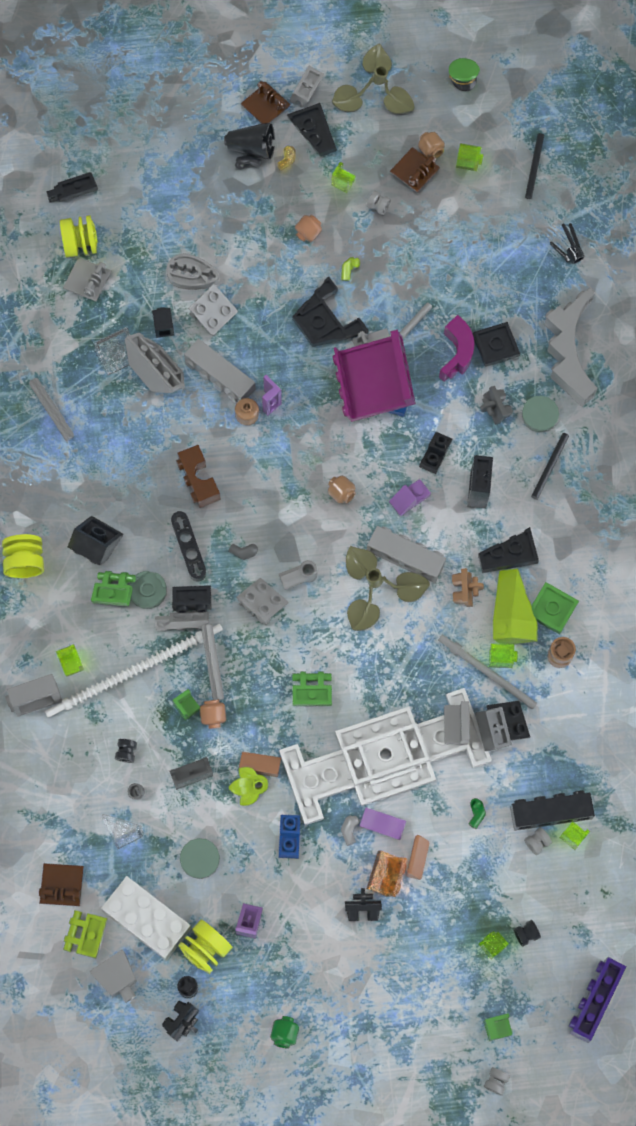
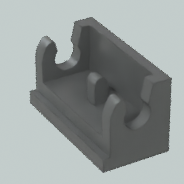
(493, 729)
(191, 773)

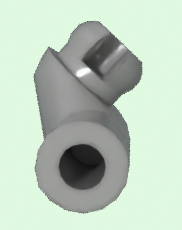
(347, 828)

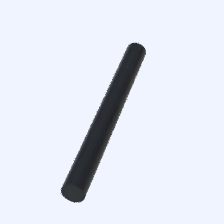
(534, 166)
(550, 465)

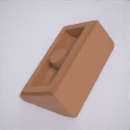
(261, 764)
(418, 858)

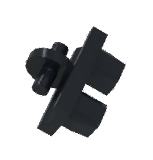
(372, 907)
(183, 1023)

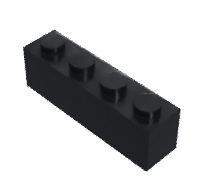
(552, 811)

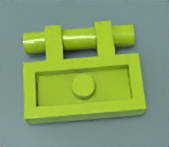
(91, 934)

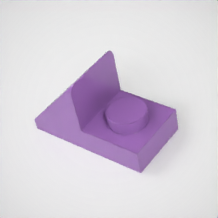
(409, 497)

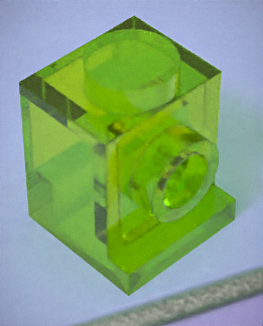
(493, 944)

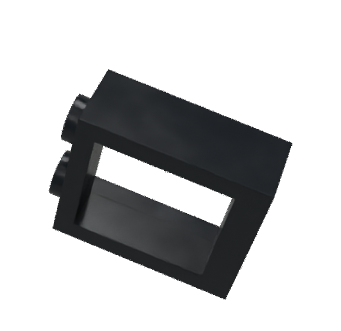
(480, 481)

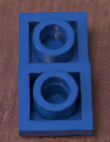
(289, 836)

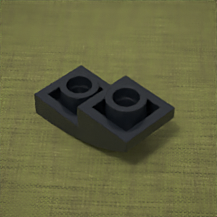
(435, 453)

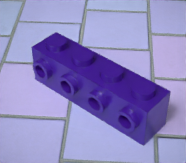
(599, 996)

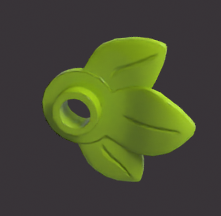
(246, 787)

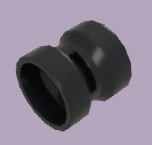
(126, 750)
(526, 933)
(186, 984)

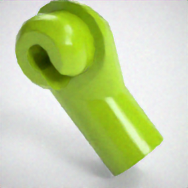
(347, 266)

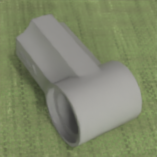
(297, 576)

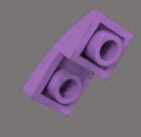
(382, 823)

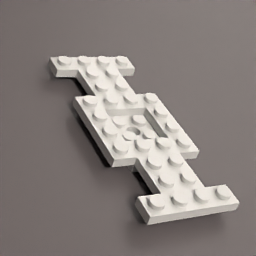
(360, 759)

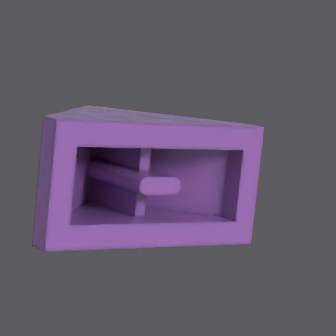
(249, 921)

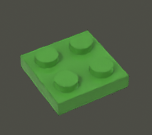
(553, 607)

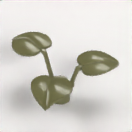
(378, 63)
(363, 562)

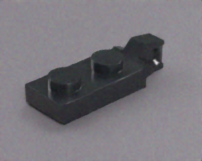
(72, 188)

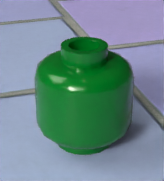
(284, 1032)

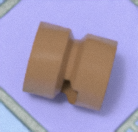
(561, 652)

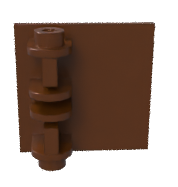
(265, 103)
(415, 169)
(61, 884)

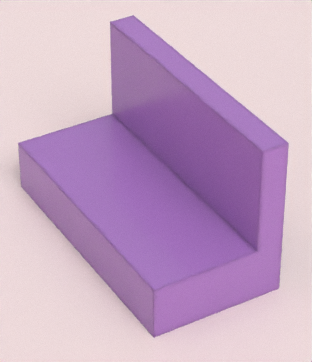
(272, 398)

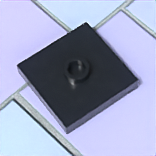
(496, 344)

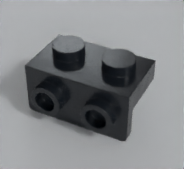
(191, 598)

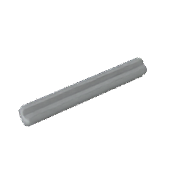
(51, 409)
(212, 662)

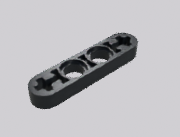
(188, 546)

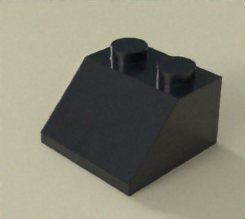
(94, 540)

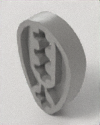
(191, 262)

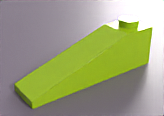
(513, 612)

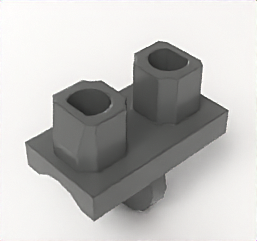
(494, 406)

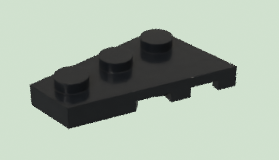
(314, 128)
(513, 553)

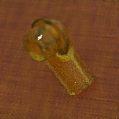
(289, 158)

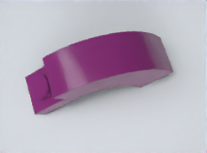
(462, 337)

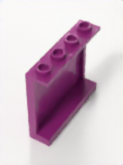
(374, 377)

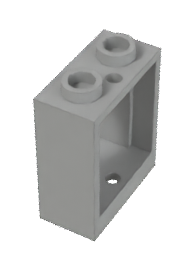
(33, 695)

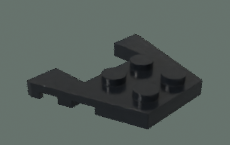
(319, 322)

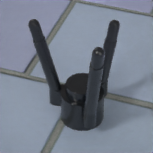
(575, 252)

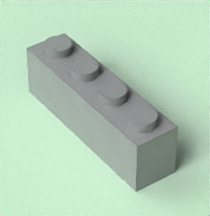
(219, 371)
(406, 554)

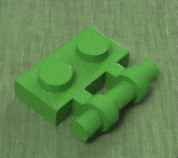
(113, 593)
(312, 694)

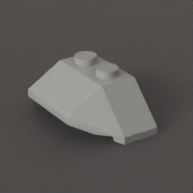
(153, 365)

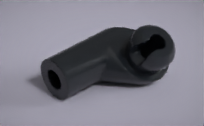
(247, 159)

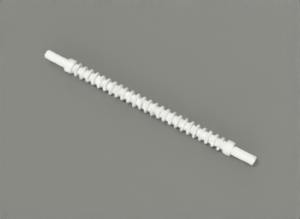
(67, 703)

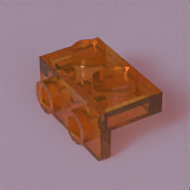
(387, 874)

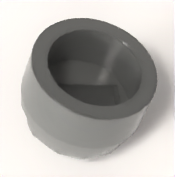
(132, 792)

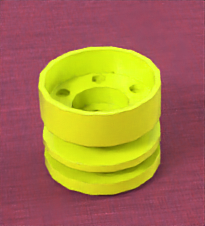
(78, 236)
(22, 556)
(205, 946)

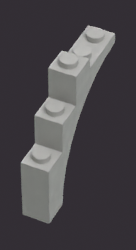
(568, 370)

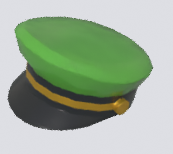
(464, 73)

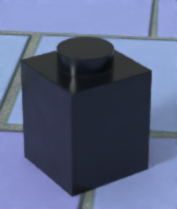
(163, 322)

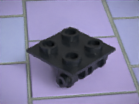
(514, 719)

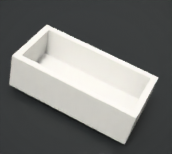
(146, 918)

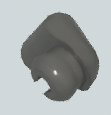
(245, 552)

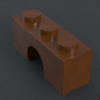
(203, 491)

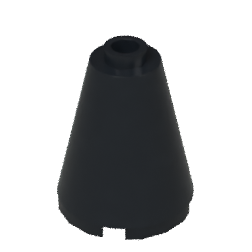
(252, 140)

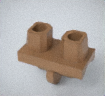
(468, 585)

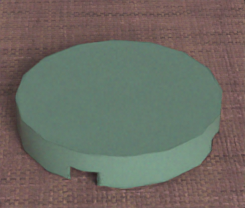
(540, 413)
(148, 590)
(199, 858)

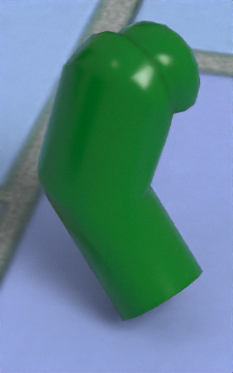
(478, 811)

